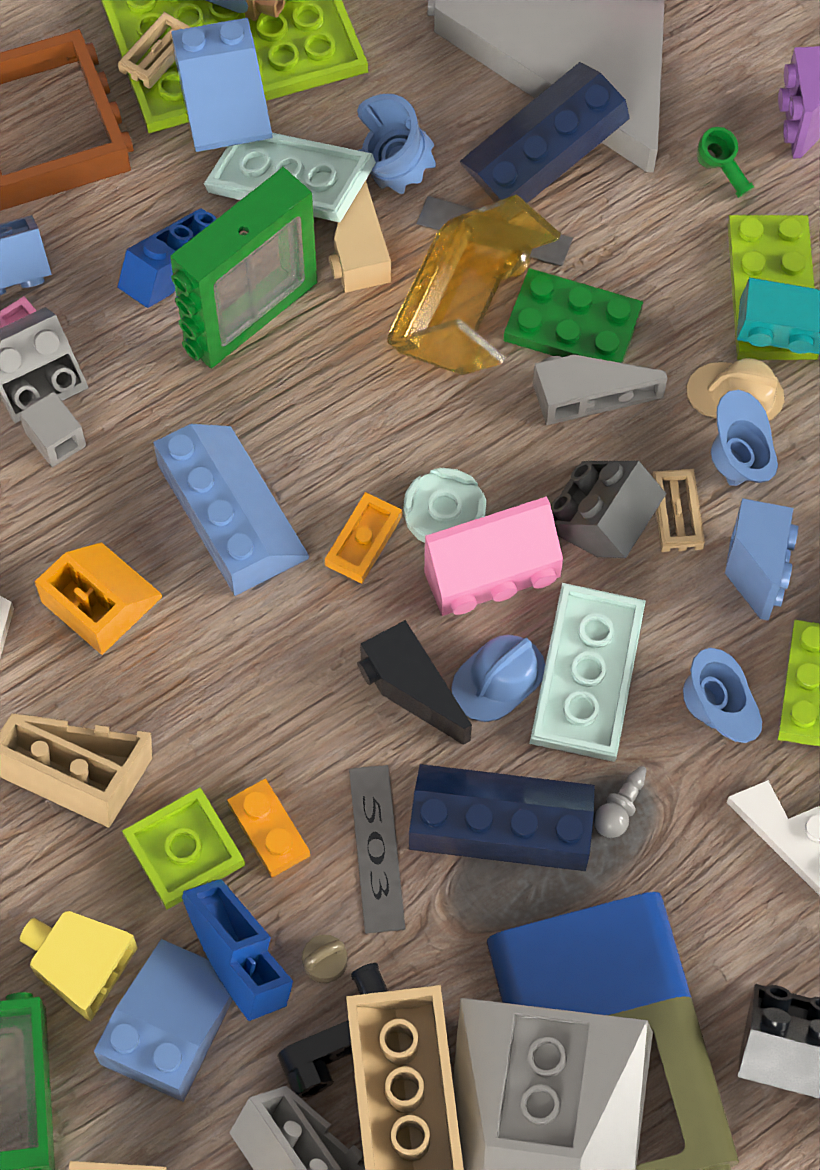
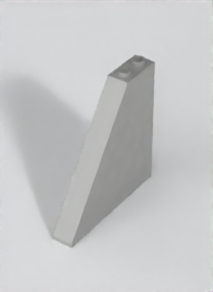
(543, 39)

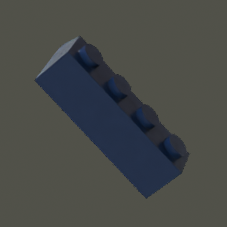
(548, 135)
(502, 817)

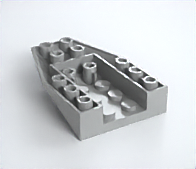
(549, 1087)

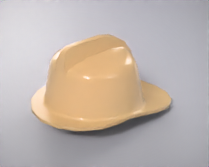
(748, 375)

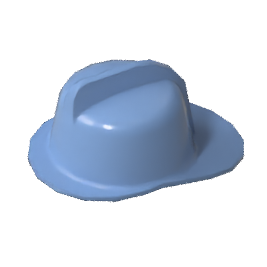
(744, 440)
(498, 677)
(721, 696)

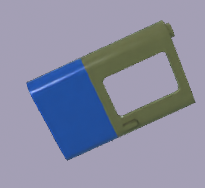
(625, 965)

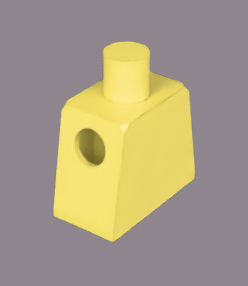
(79, 958)

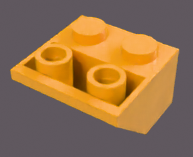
(96, 594)

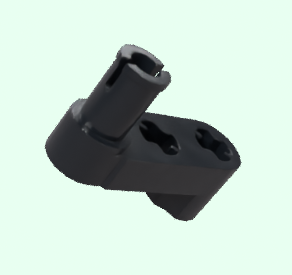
(307, 1059)

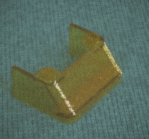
(460, 281)

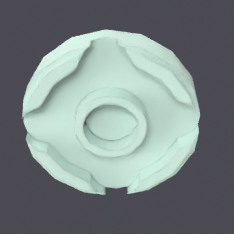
(442, 501)

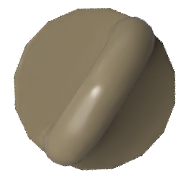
(324, 958)

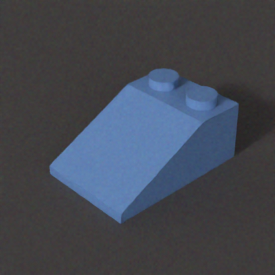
(221, 84)
(165, 1021)

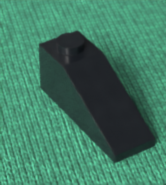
(411, 680)

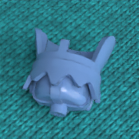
(395, 141)

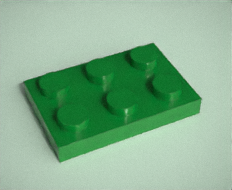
(571, 318)

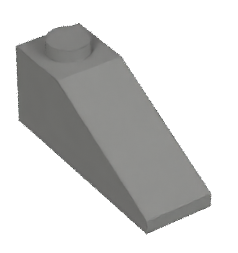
(588, 386)

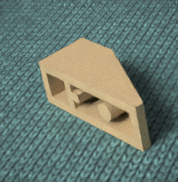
(360, 247)

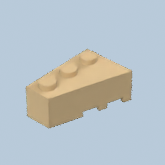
(74, 765)

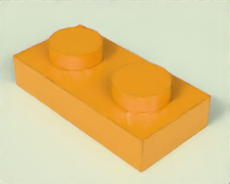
(363, 537)
(268, 828)

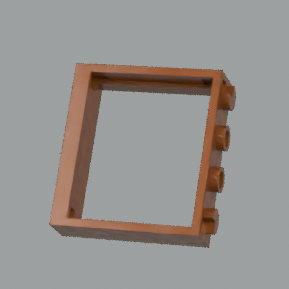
(80, 167)

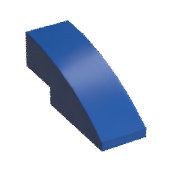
(237, 949)

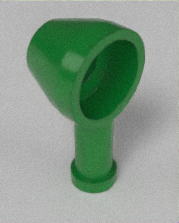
(725, 148)

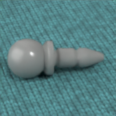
(613, 817)

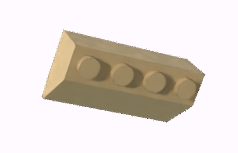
(404, 1080)

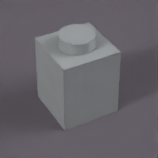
(52, 428)

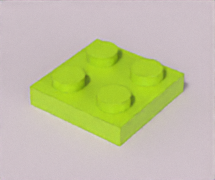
(183, 847)

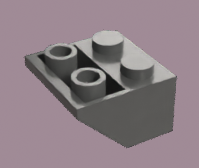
(606, 506)

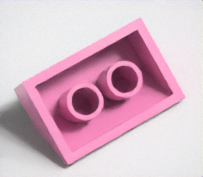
(493, 557)

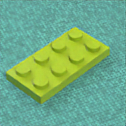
(770, 250)

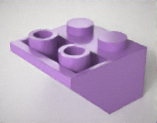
(801, 100)

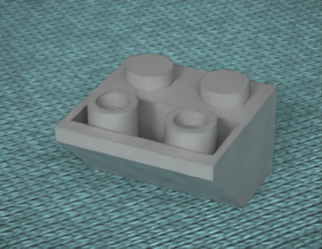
(36, 362)

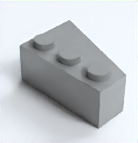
(287, 1134)

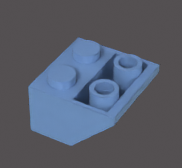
(761, 554)

